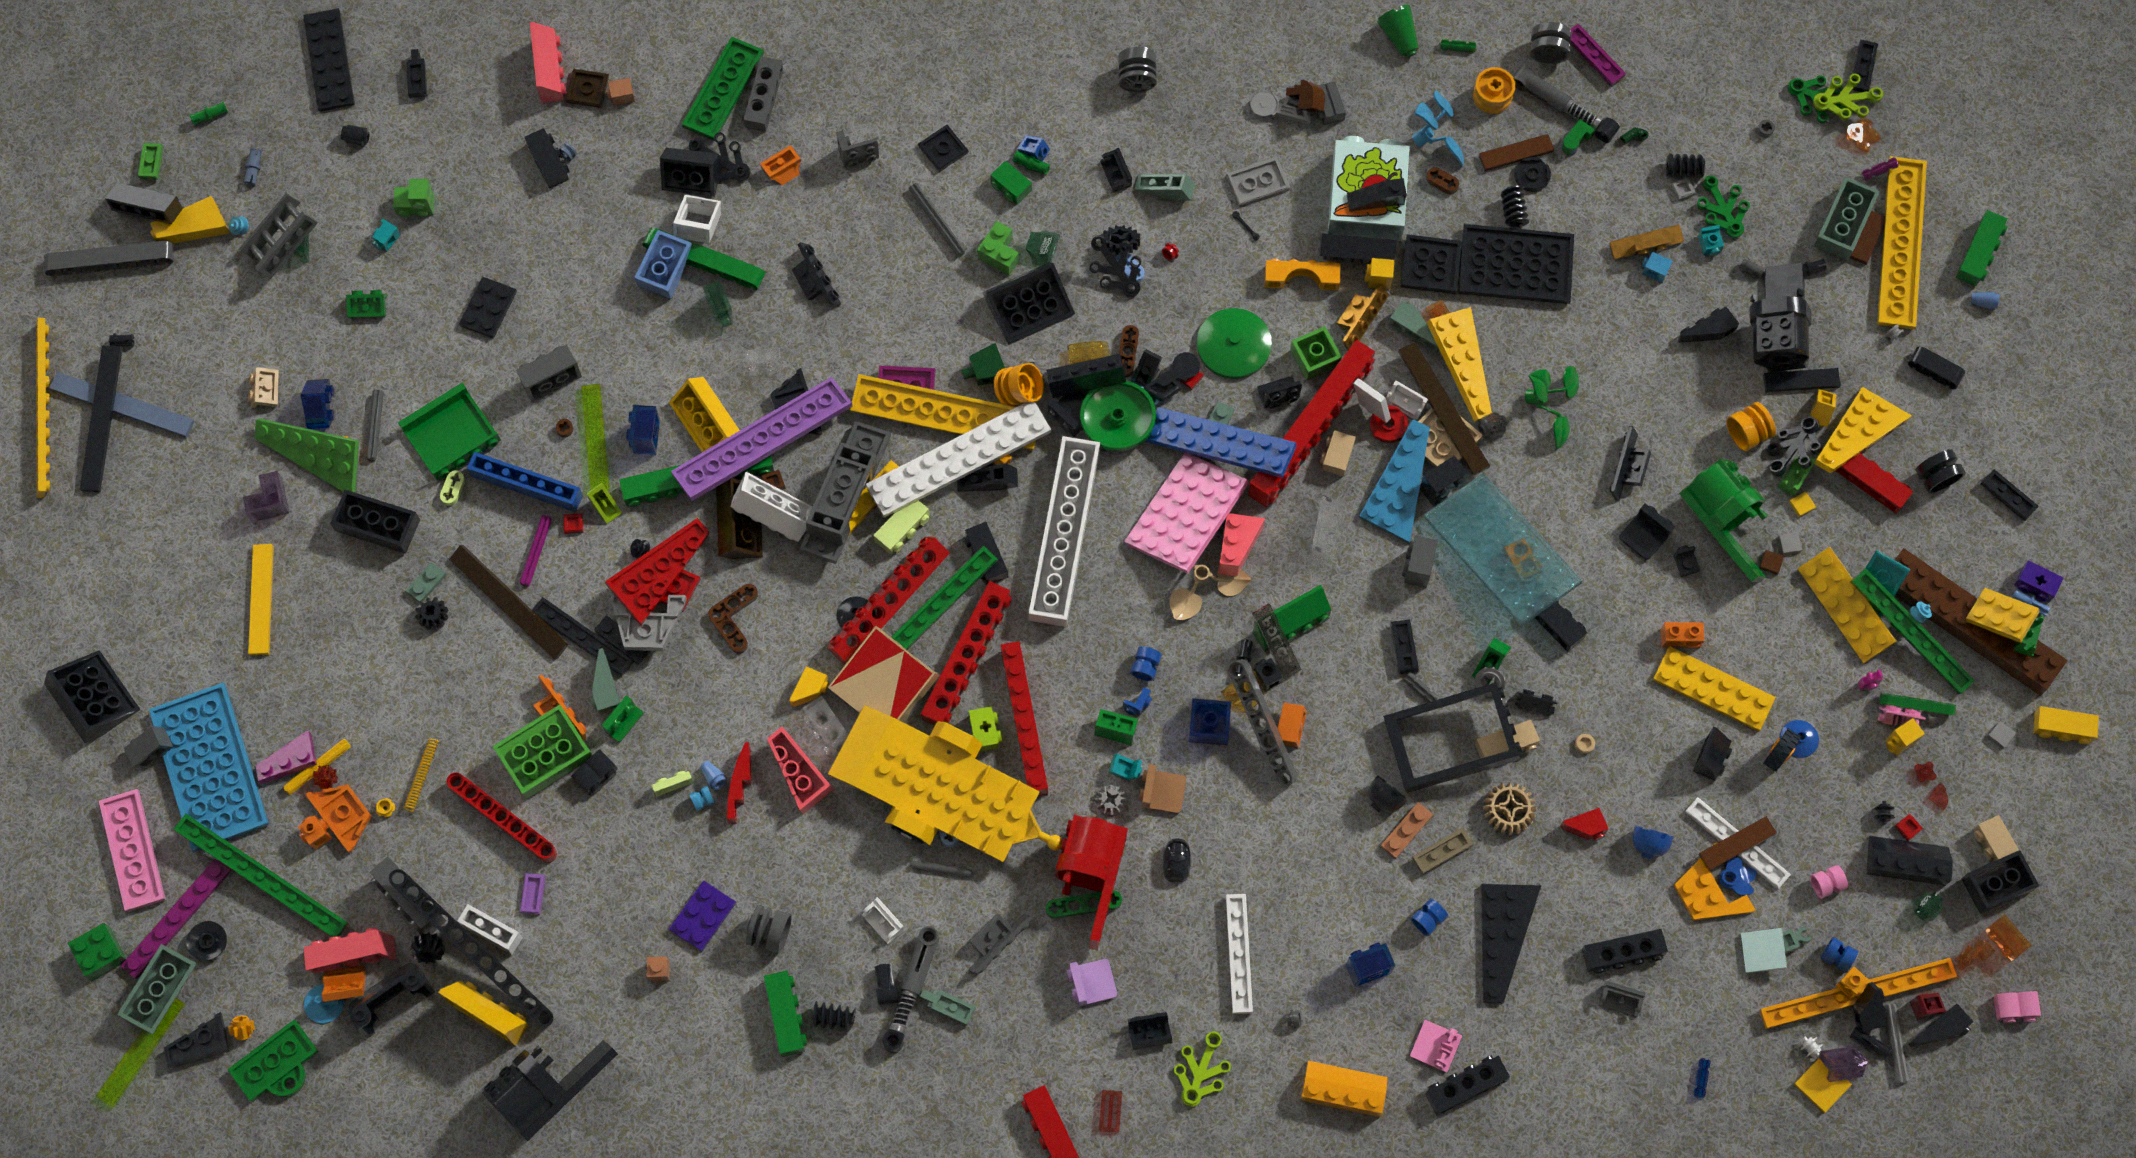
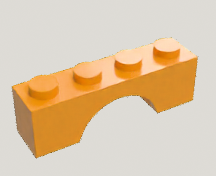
(1323, 273)

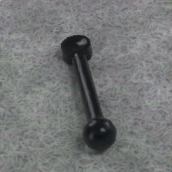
(1236, 215)

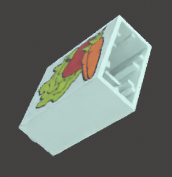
(1358, 166)

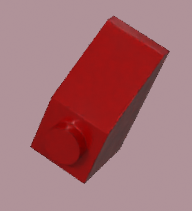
(1587, 825)

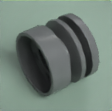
(1137, 69)
(764, 928)

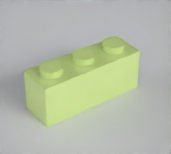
(901, 526)

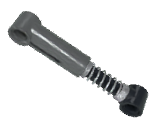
(1527, 80)
(911, 987)

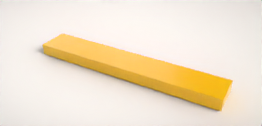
(261, 599)

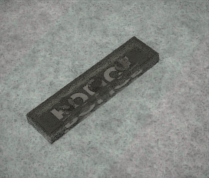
(1276, 641)

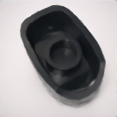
(1177, 860)

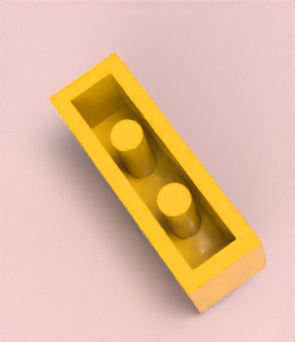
(2065, 725)

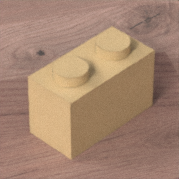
(1338, 453)
(1995, 839)

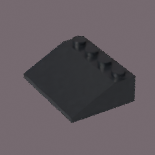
(1029, 302)
(90, 695)

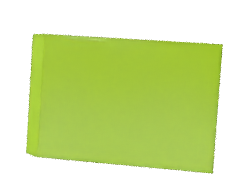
(603, 503)

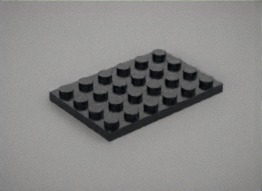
(1516, 263)

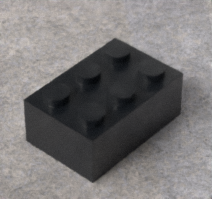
(2000, 882)

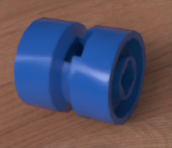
(1147, 660)
(1431, 915)
(1841, 956)

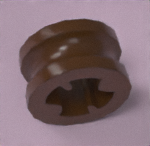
(561, 423)

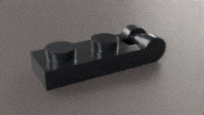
(1404, 646)

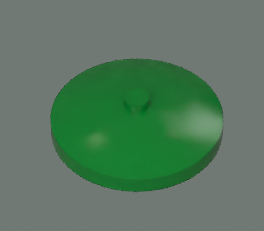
(1234, 343)
(1118, 416)

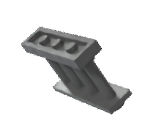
(286, 244)

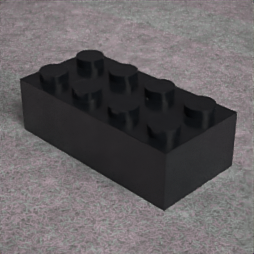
(375, 521)

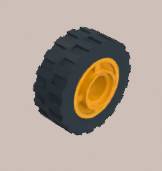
(1782, 750)

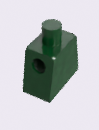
(984, 365)

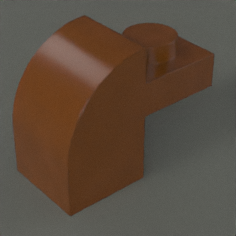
(1310, 96)

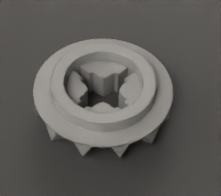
(1482, 675)
(1109, 808)

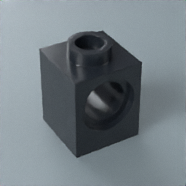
(1268, 681)

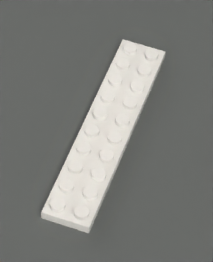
(958, 458)

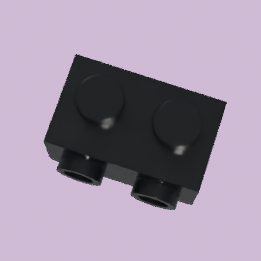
(1149, 1030)

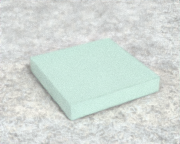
(1764, 950)

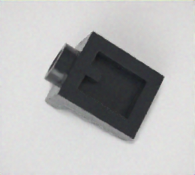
(1686, 560)

